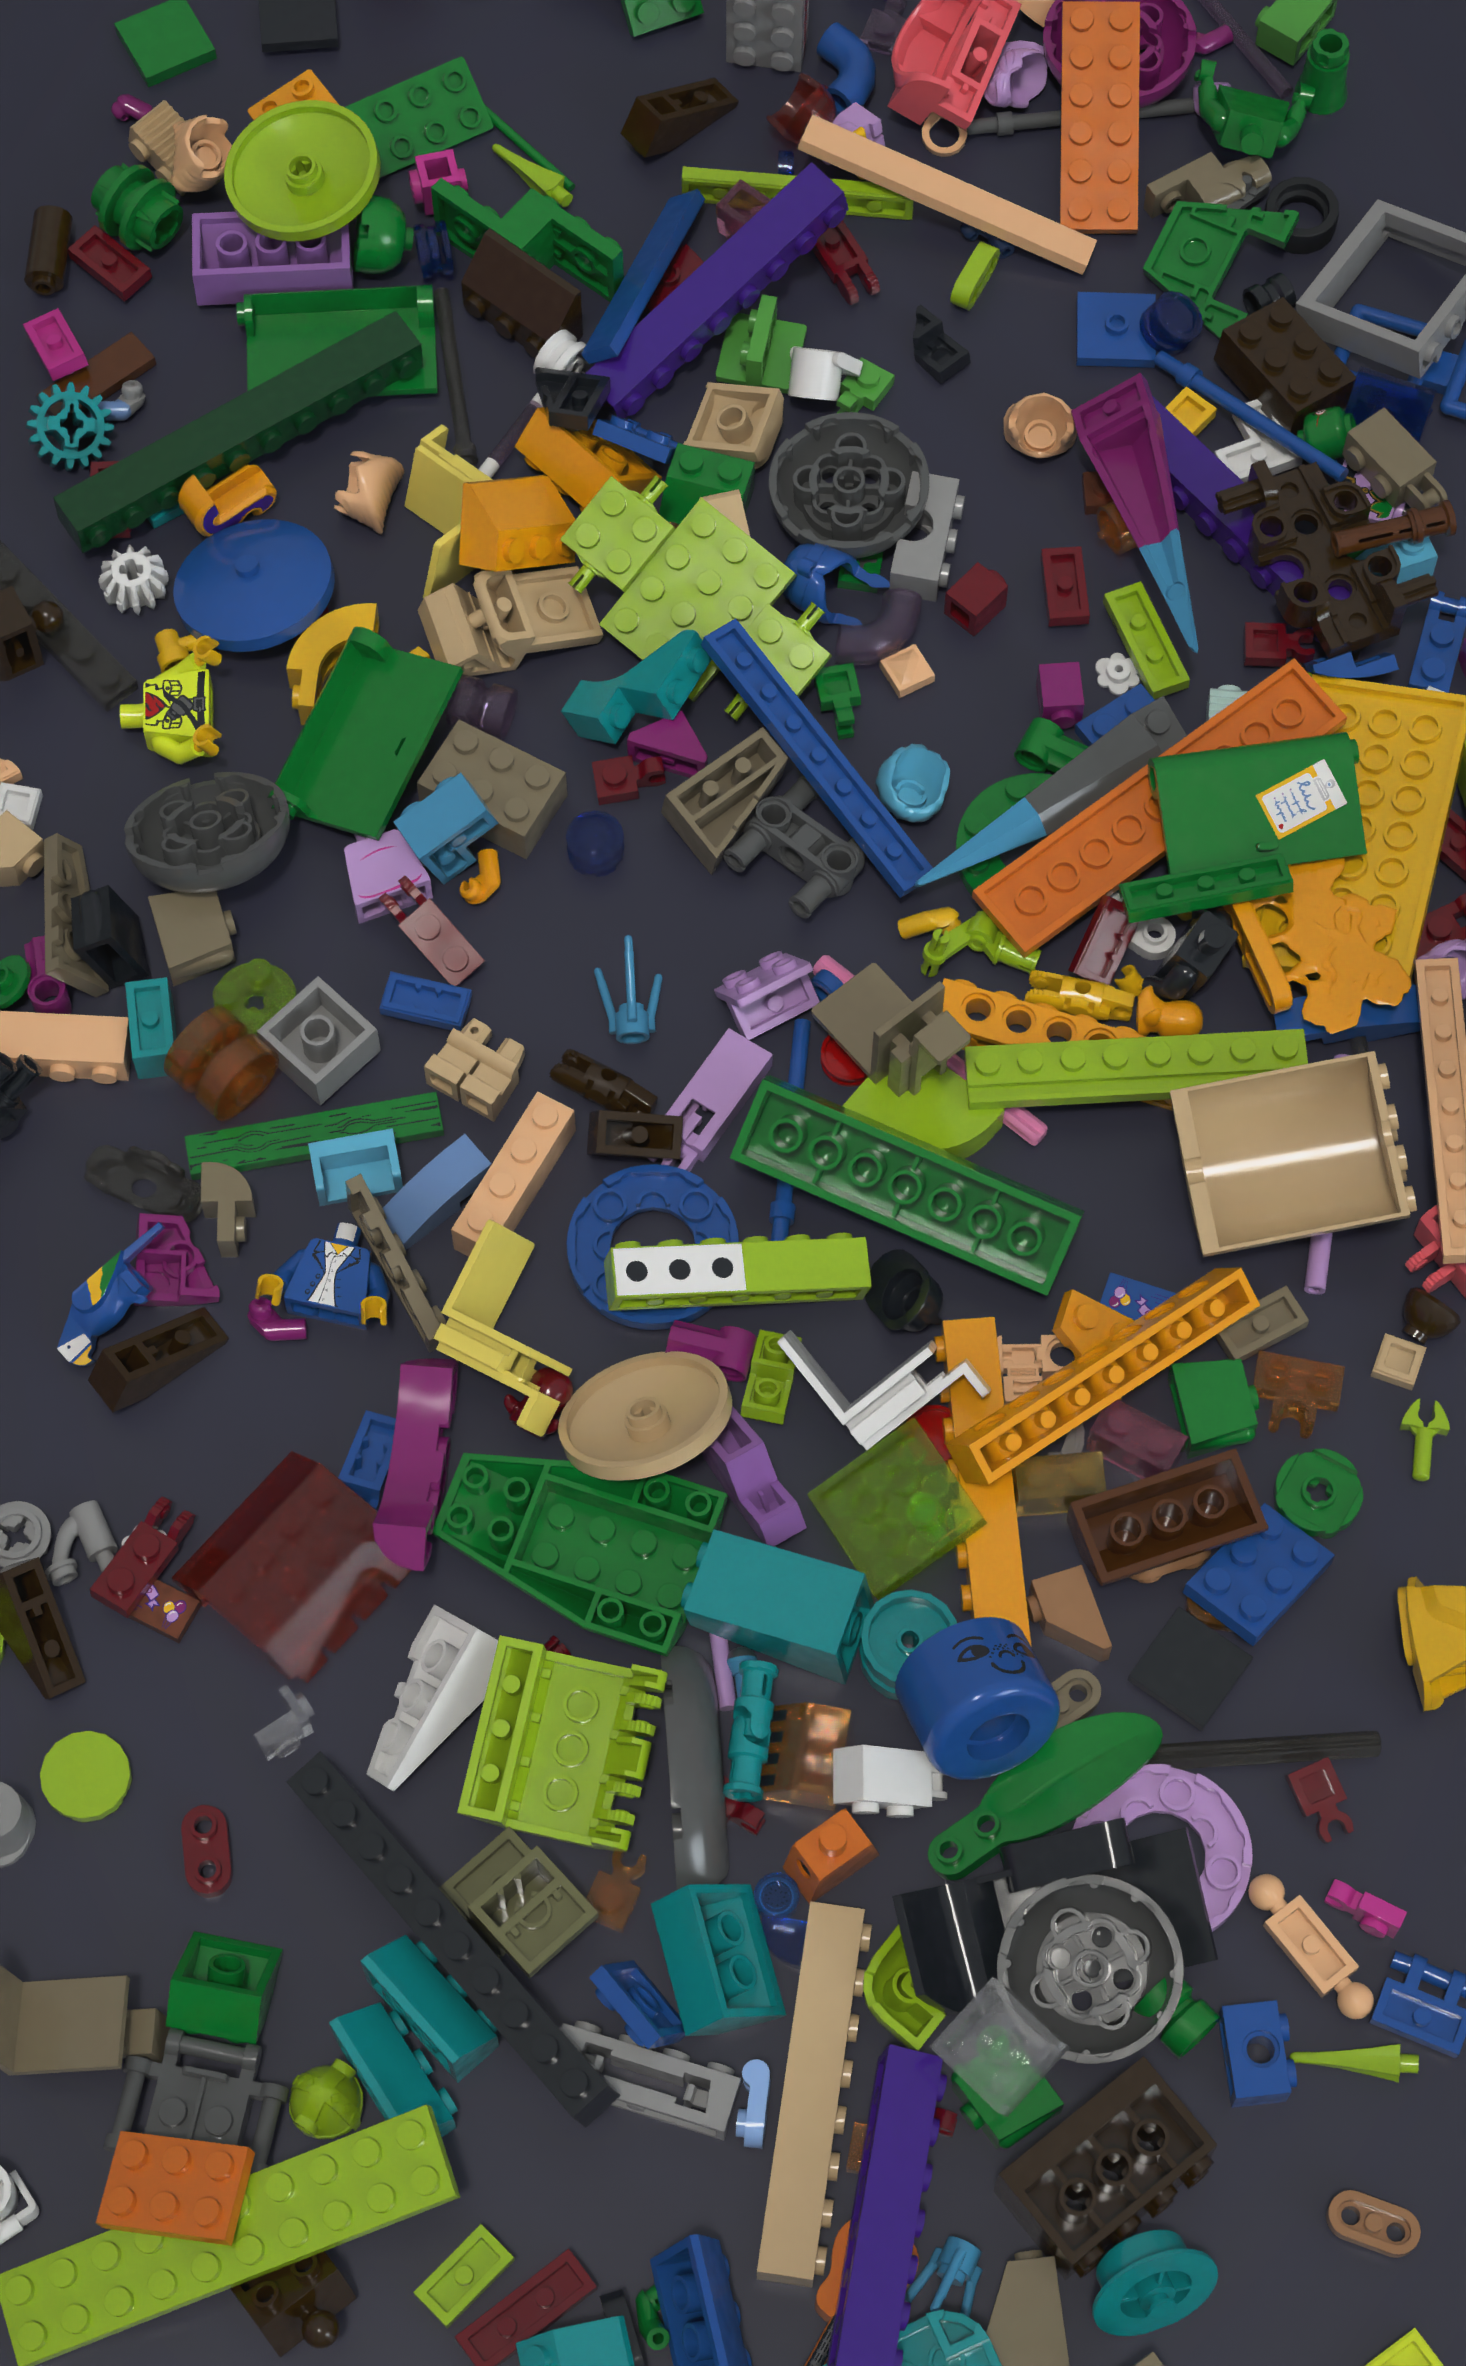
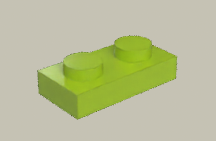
(464, 2276)

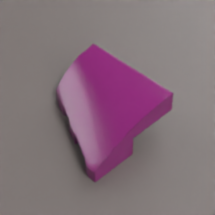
(173, 1264)

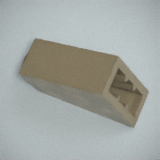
(1028, 2314)

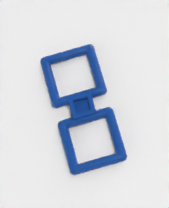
(1445, 376)

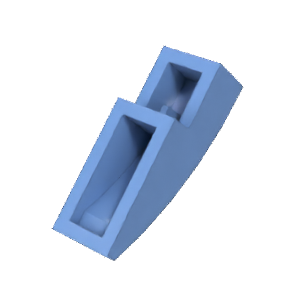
(436, 1191)

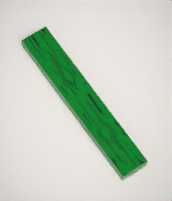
(288, 1138)

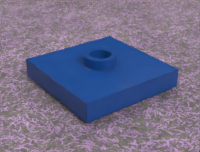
(1110, 330)

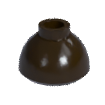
(1427, 1316)

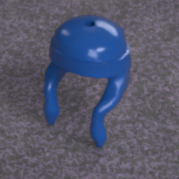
(810, 565)

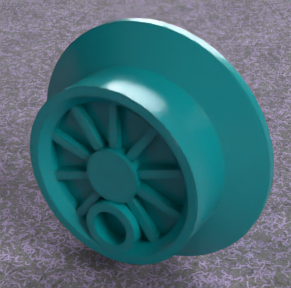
(1150, 2283)

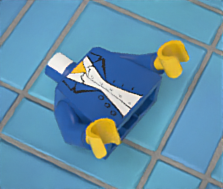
(331, 1281)

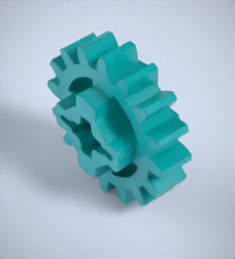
(87, 426)

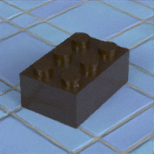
(1283, 365)

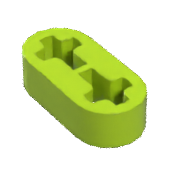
(975, 275)

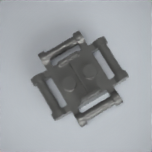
(201, 2101)

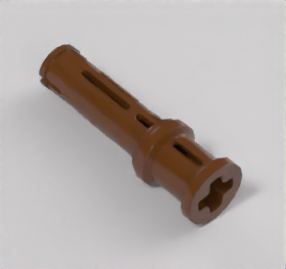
(1412, 526)

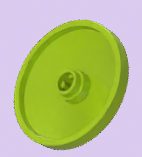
(302, 170)

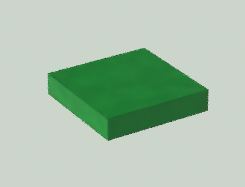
(165, 41)

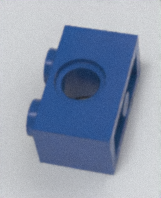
(1250, 2081)

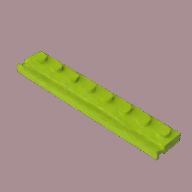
(1121, 1067)

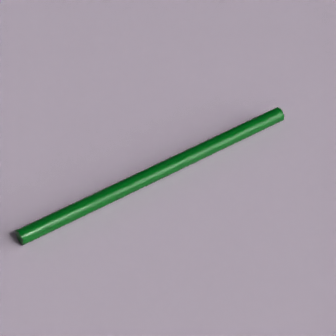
(526, 147)

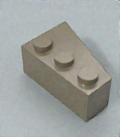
(720, 799)

